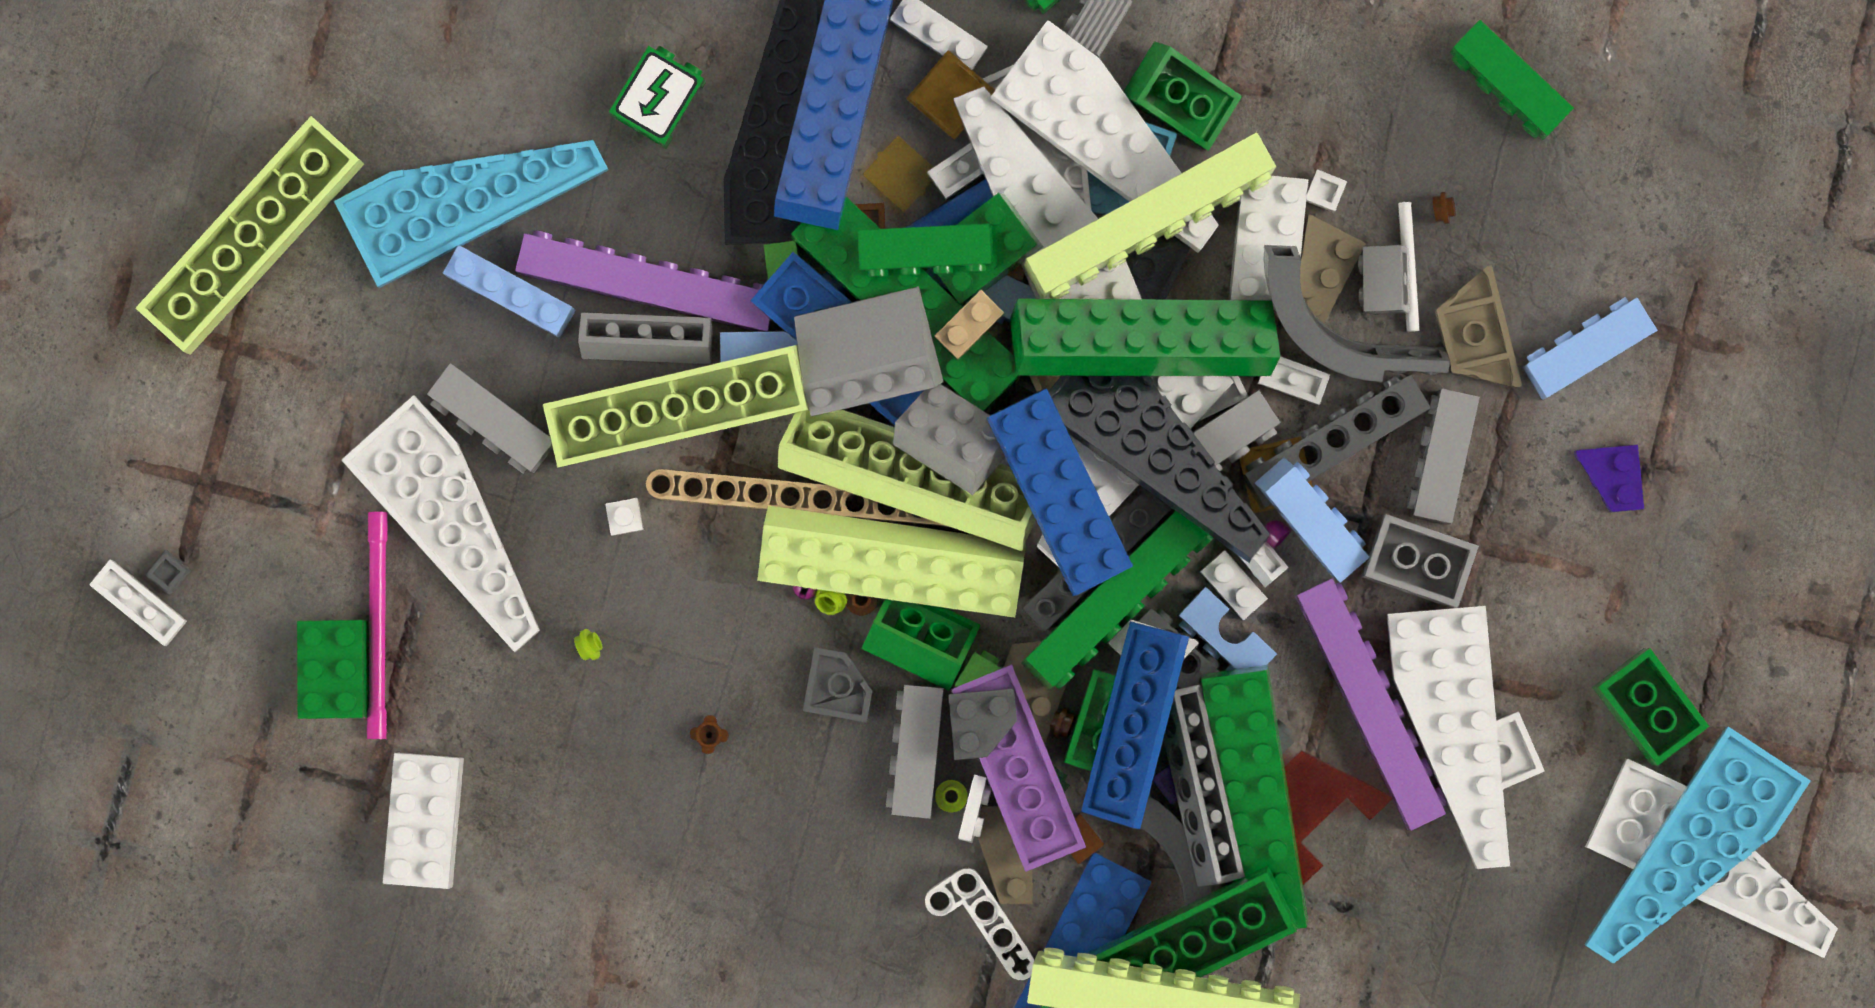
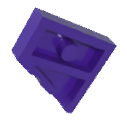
(1615, 476)

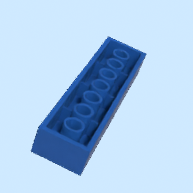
(832, 111)

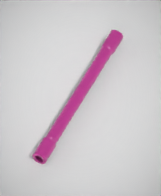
(377, 610)

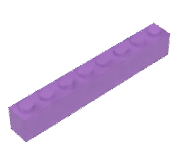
(640, 281)
(1371, 705)

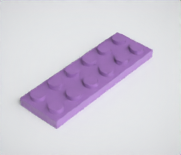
(1027, 782)

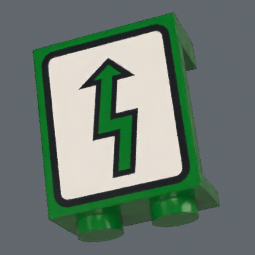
(657, 95)

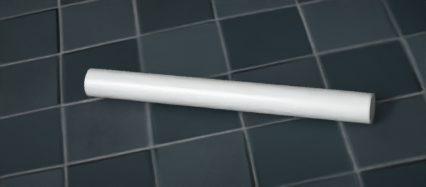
(1407, 240)

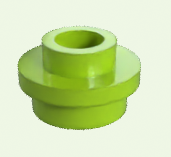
(830, 602)
(588, 645)
(951, 785)

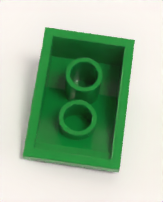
(1181, 95)
(1090, 721)

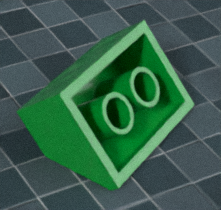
(922, 639)

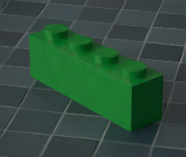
(1510, 80)
(925, 248)

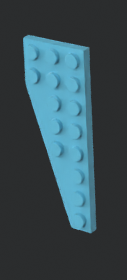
(433, 209)
(1718, 821)

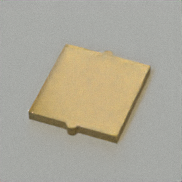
(900, 173)

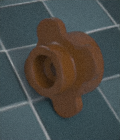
(718, 734)

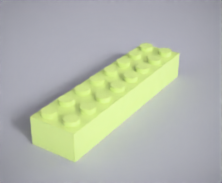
(1150, 217)
(249, 236)
(676, 406)
(862, 460)
(889, 561)
(1091, 983)

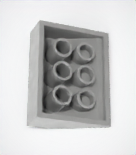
(866, 351)

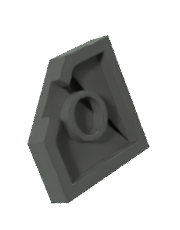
(836, 687)
(980, 721)

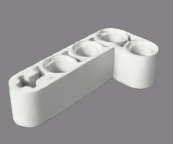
(987, 926)

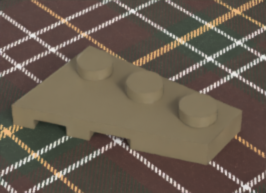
(1326, 264)
(1002, 859)

